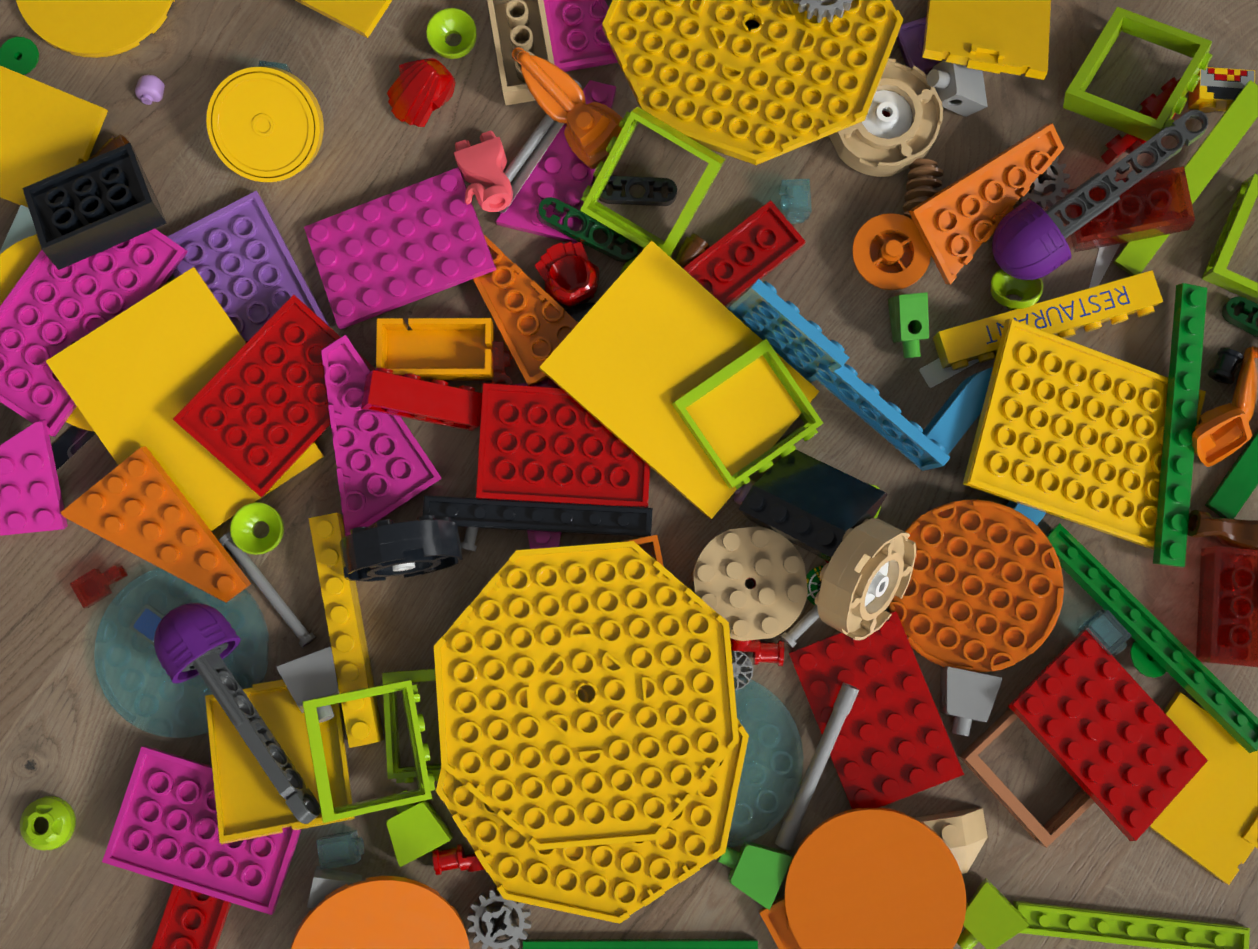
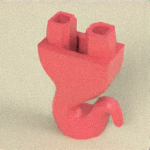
(484, 168)

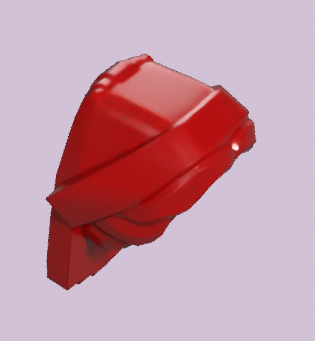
(420, 90)
(568, 273)

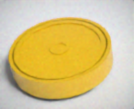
(265, 123)

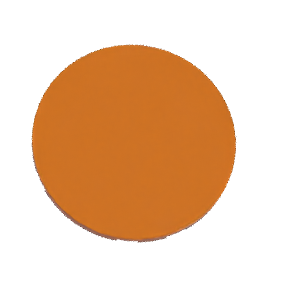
(979, 586)
(874, 885)
(382, 915)

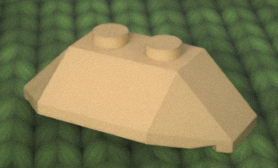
(961, 831)

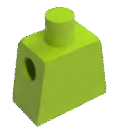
(416, 831)
(990, 919)

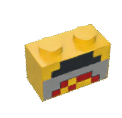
(1218, 88)

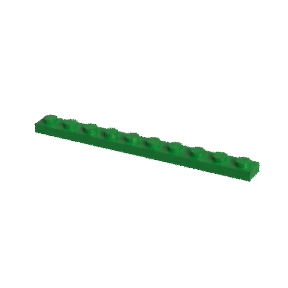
(1179, 425)
(1156, 639)

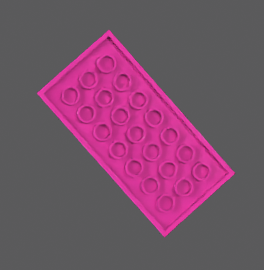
(61, 306)

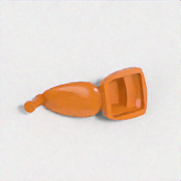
(562, 99)
(1227, 426)

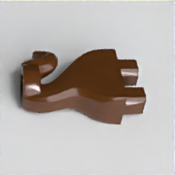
(1230, 532)

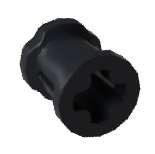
(1226, 365)

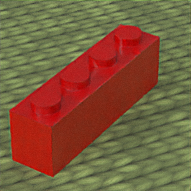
(422, 400)

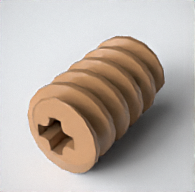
(921, 183)

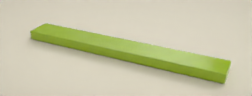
(1200, 169)
(1130, 928)

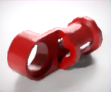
(761, 651)
(454, 859)

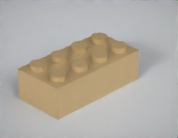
(518, 25)

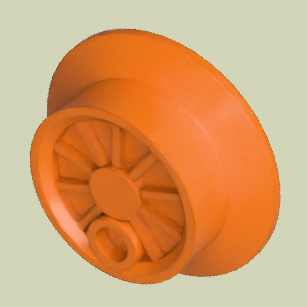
(890, 252)

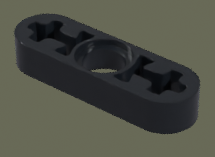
(657, 183)

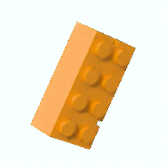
(436, 348)

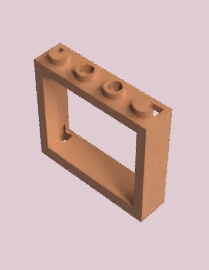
(1041, 834)

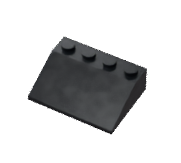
(93, 206)
(810, 503)

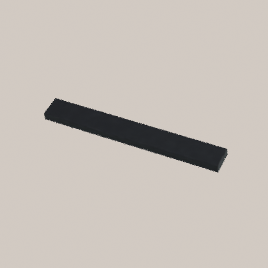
(541, 516)

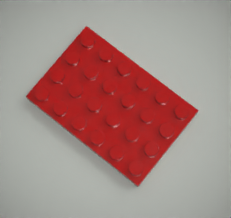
(266, 399)
(552, 450)
(893, 733)
(1108, 735)

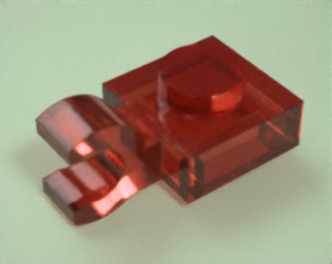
(500, 360)
(95, 585)

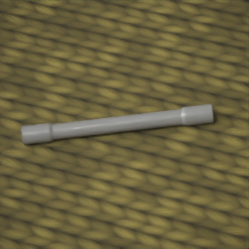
(792, 823)

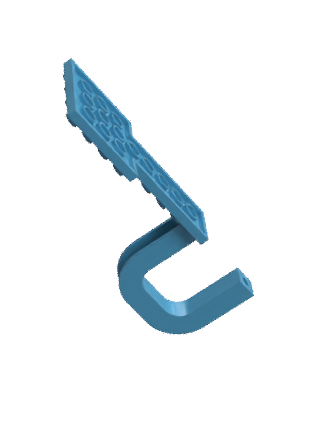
(824, 360)

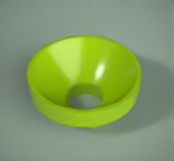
(450, 22)
(1004, 285)
(243, 528)
(60, 820)

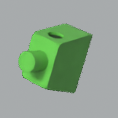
(910, 310)
(757, 870)

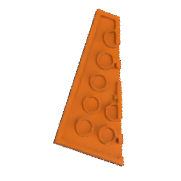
(971, 208)
(524, 314)

